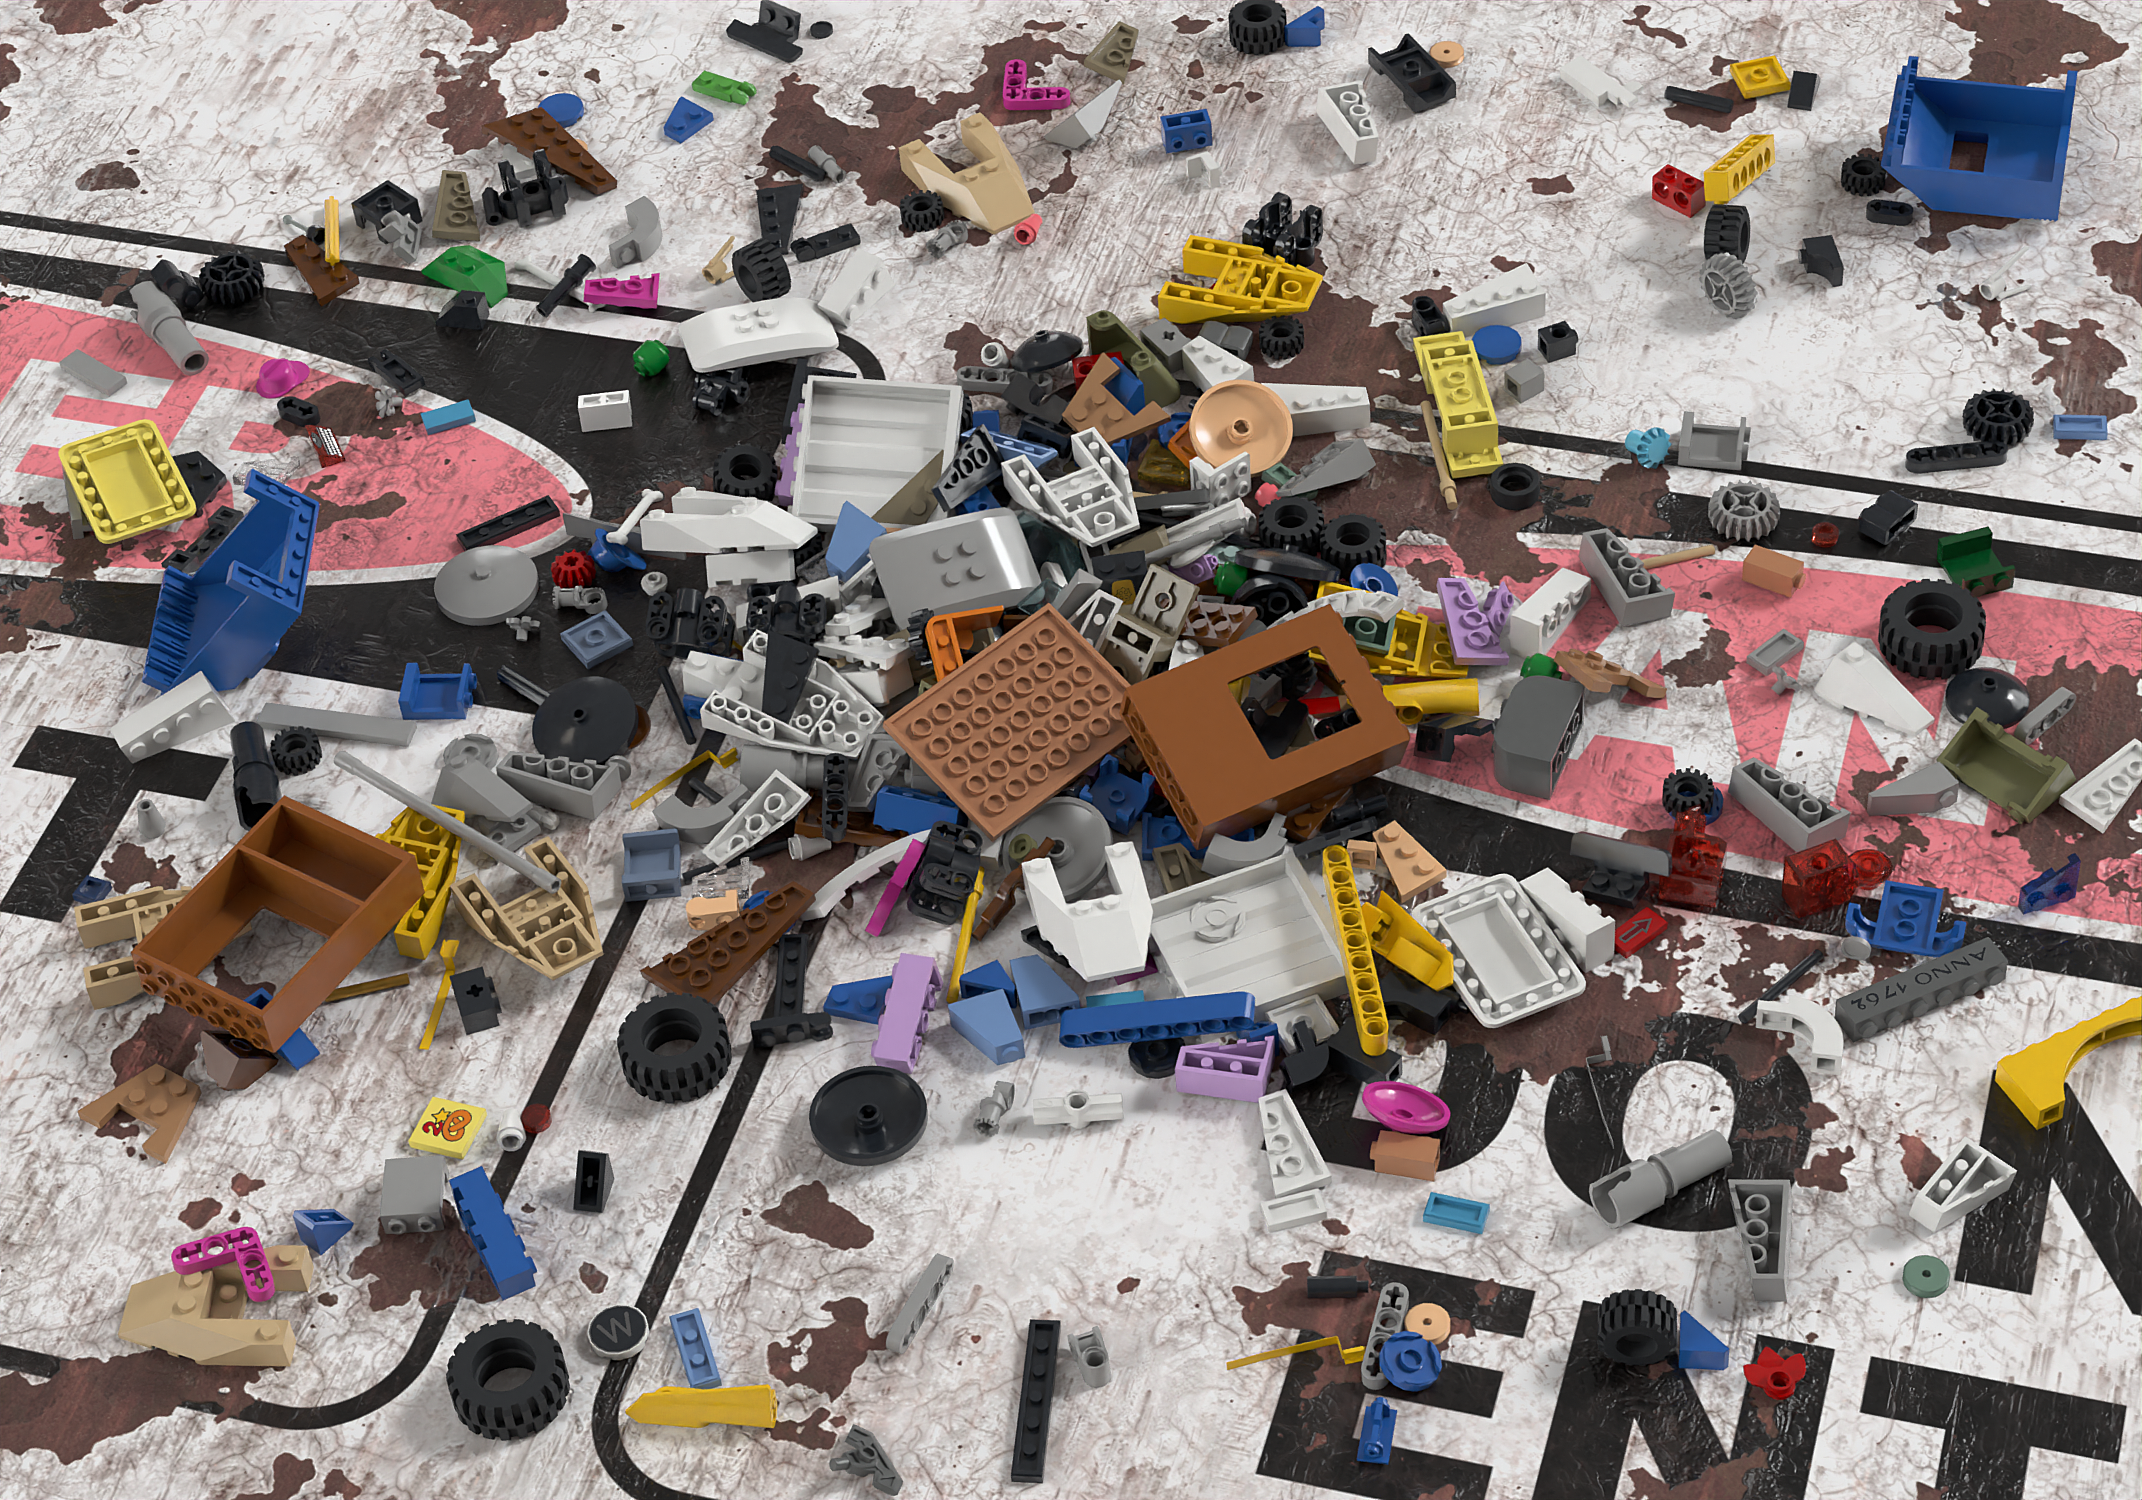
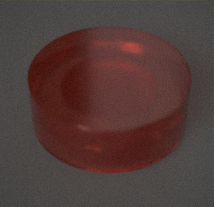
(1825, 534)
(536, 1118)

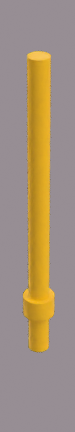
(964, 938)

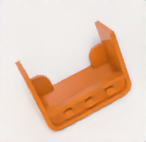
(954, 631)

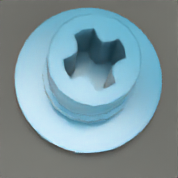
(1649, 446)

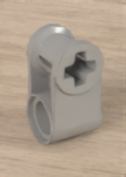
(1091, 1357)

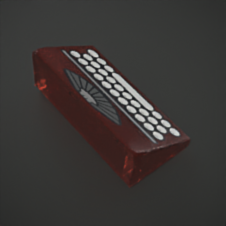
(325, 445)

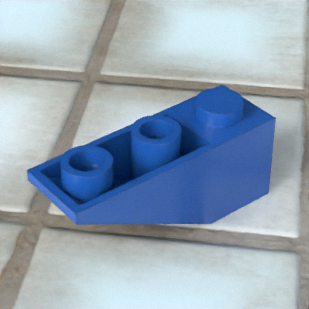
(298, 1048)

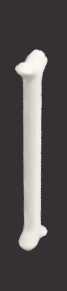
(526, 264)
(621, 535)

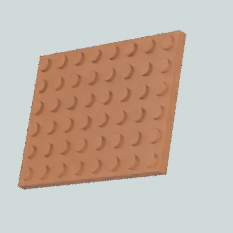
(1016, 722)

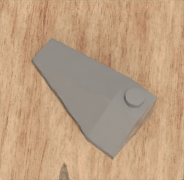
(1332, 465)

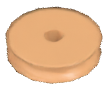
(1447, 53)
(1430, 1314)

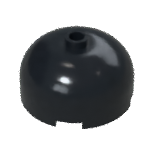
(1278, 590)

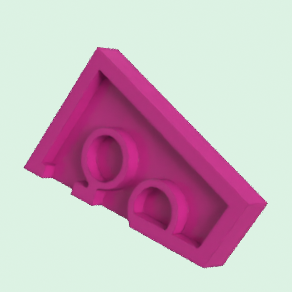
(631, 292)

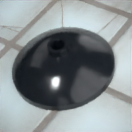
(1046, 351)
(1990, 690)

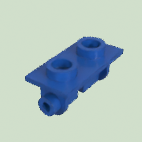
(1377, 1432)

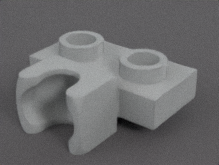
(403, 233)
(509, 834)

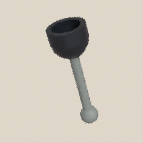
(314, 232)

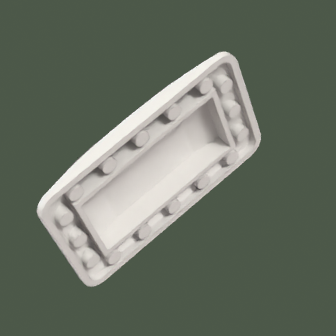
(756, 333)
(1501, 951)

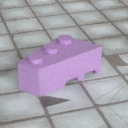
(1226, 1071)

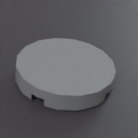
(475, 746)

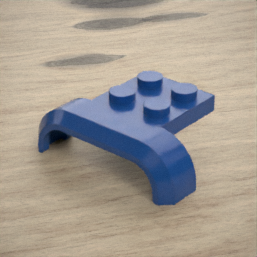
(1907, 922)

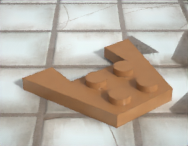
(1100, 409)
(1600, 674)
(155, 1098)

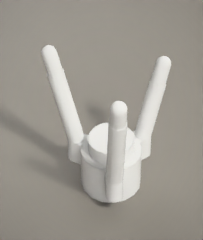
(1995, 284)

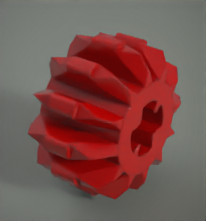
(573, 569)

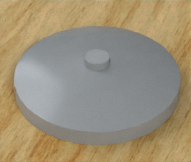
(486, 585)
(1079, 839)

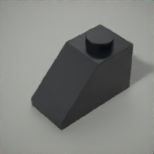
(465, 311)

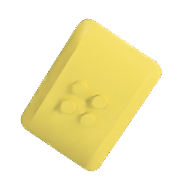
(126, 481)

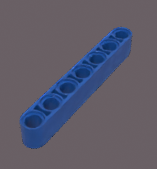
(1157, 1019)

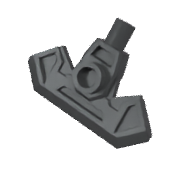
(868, 1459)

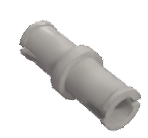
(827, 163)

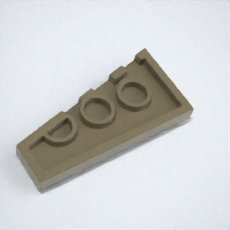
(455, 209)
(915, 500)

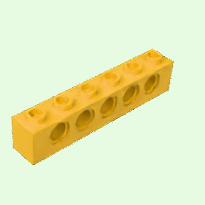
(1739, 168)

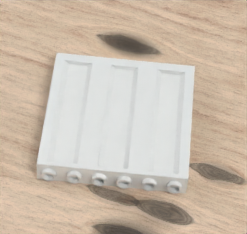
(867, 443)
(1277, 957)

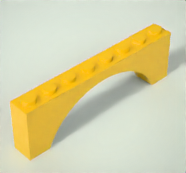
(2038, 1073)

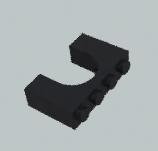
(1404, 1001)

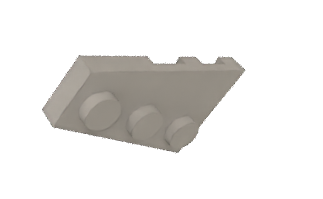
(876, 768)

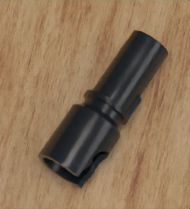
(255, 781)

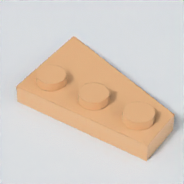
(1407, 862)

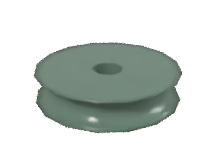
(1923, 1286)

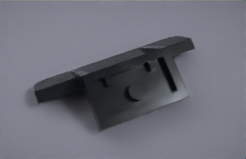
(772, 33)
(1273, 731)
(1437, 734)
(1620, 868)

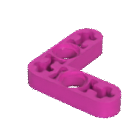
(1050, 96)
(894, 887)
(240, 1252)

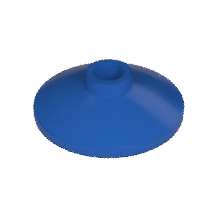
(1372, 579)

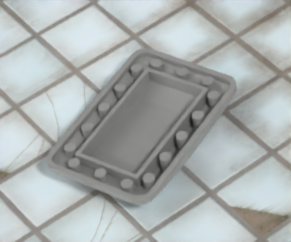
(955, 565)

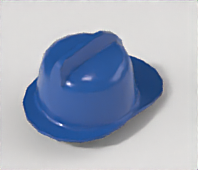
(613, 556)

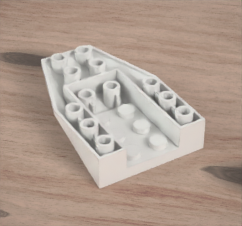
(825, 721)

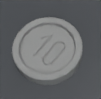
(1856, 948)

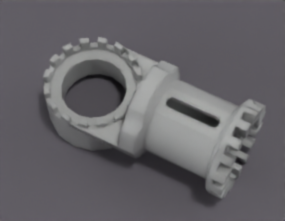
(947, 238)
(580, 598)
(994, 1107)

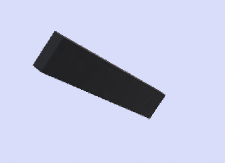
(1036, 1401)

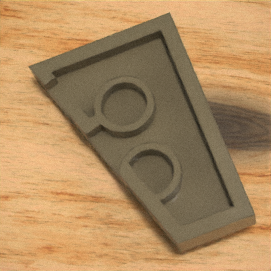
(1114, 52)

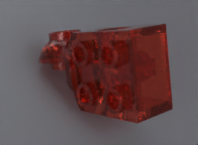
(1696, 861)
(1830, 876)

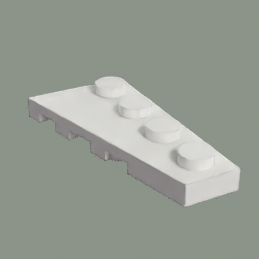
(1290, 1149)

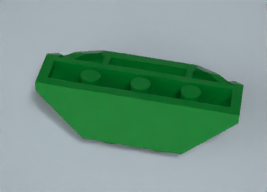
(470, 270)

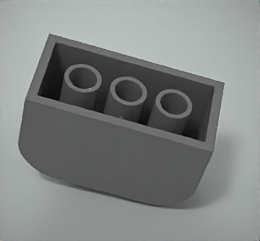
(1537, 734)

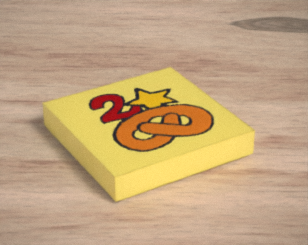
(447, 1128)

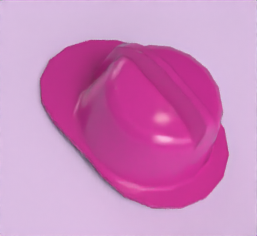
(280, 376)

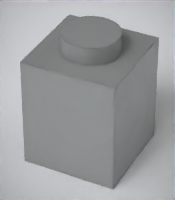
(1524, 381)

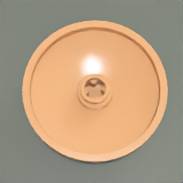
(1241, 419)

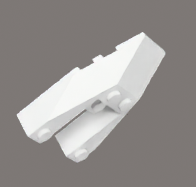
(1086, 504)
(717, 521)
(1100, 934)

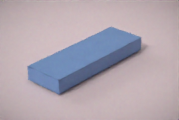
(695, 1350)

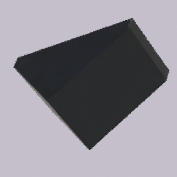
(1803, 90)
(592, 1181)

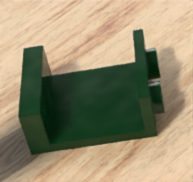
(1972, 563)

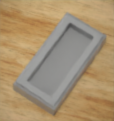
(1775, 652)

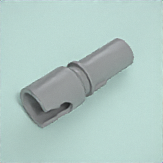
(167, 328)
(802, 769)
(1645, 1184)

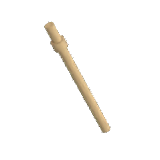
(1447, 485)

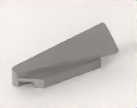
(585, 527)
(1076, 593)

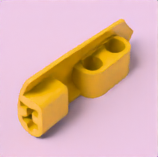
(1441, 696)
(1407, 943)
(700, 1407)

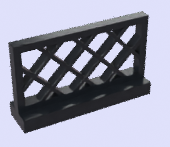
(800, 378)

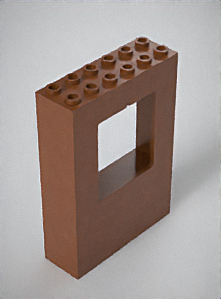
(1210, 754)
(304, 871)

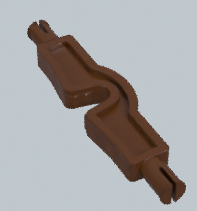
(1005, 897)

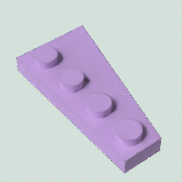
(1467, 627)

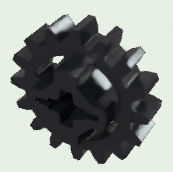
(917, 638)

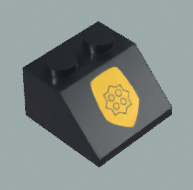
(1121, 574)

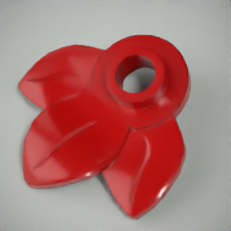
(1774, 1371)

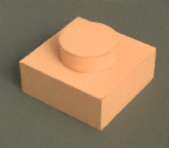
(1362, 854)

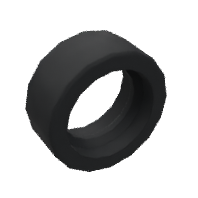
(1515, 499)

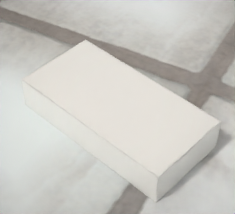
(1293, 1210)

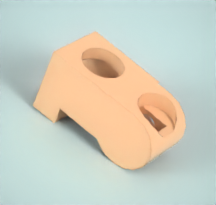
(712, 910)

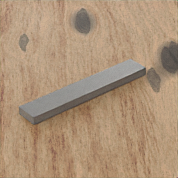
(338, 724)

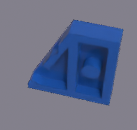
(686, 120)
(859, 999)

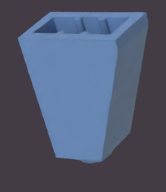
(851, 542)
(1040, 992)
(989, 1026)

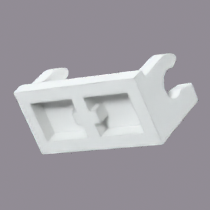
(605, 411)
(859, 584)

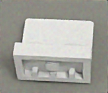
(1225, 482)

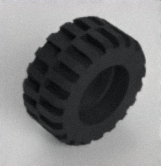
(1937, 605)
(681, 1074)
(510, 1411)

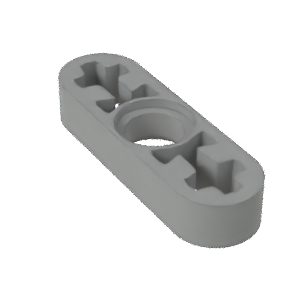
(2045, 715)

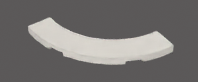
(1353, 603)
(860, 871)

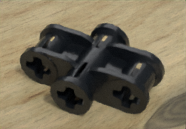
(716, 389)

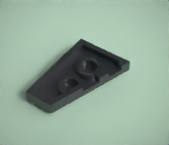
(785, 675)

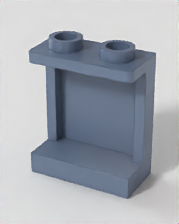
(651, 865)

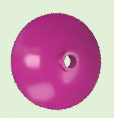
(1405, 1107)

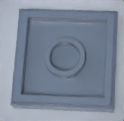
(596, 639)

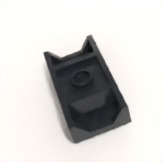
(1414, 73)

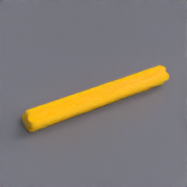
(332, 246)

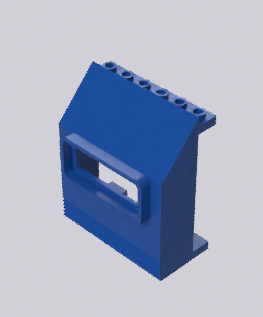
(2024, 135)
(240, 598)

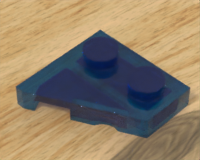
(2050, 887)

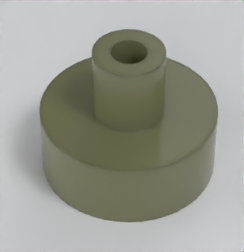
(1021, 846)

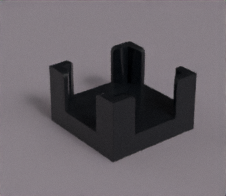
(381, 201)

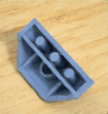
(1010, 447)

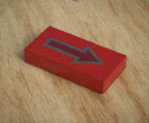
(1638, 932)

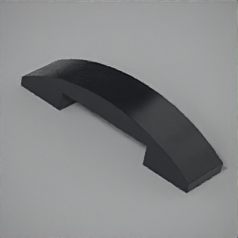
(220, 525)

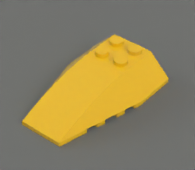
(1415, 650)

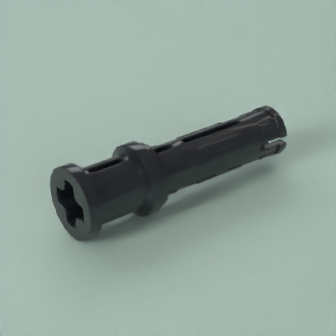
(572, 278)

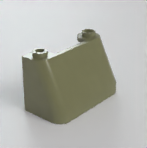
(1110, 335)
(2005, 768)

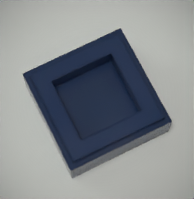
(92, 890)

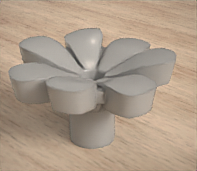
(387, 401)
(522, 626)
(1784, 681)

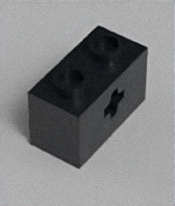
(475, 1001)

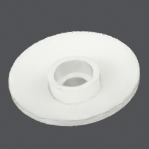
(1187, 556)

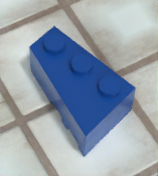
(913, 811)

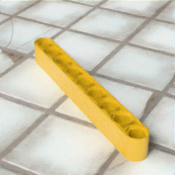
(1355, 950)

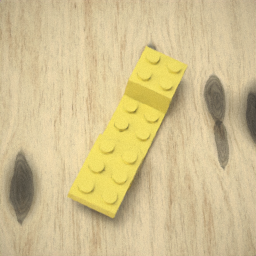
(1464, 404)

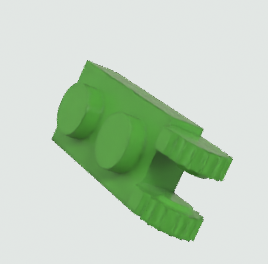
(723, 88)

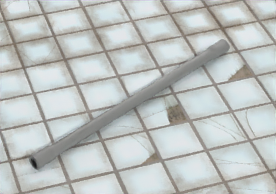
(537, 875)

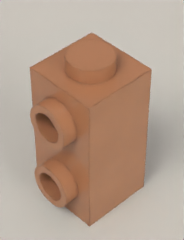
(1773, 571)
(1406, 1155)

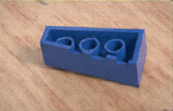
(493, 1233)

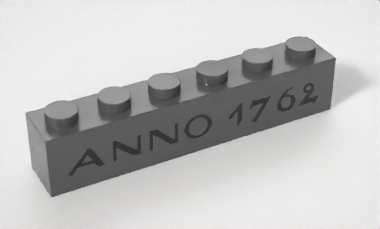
(1921, 989)

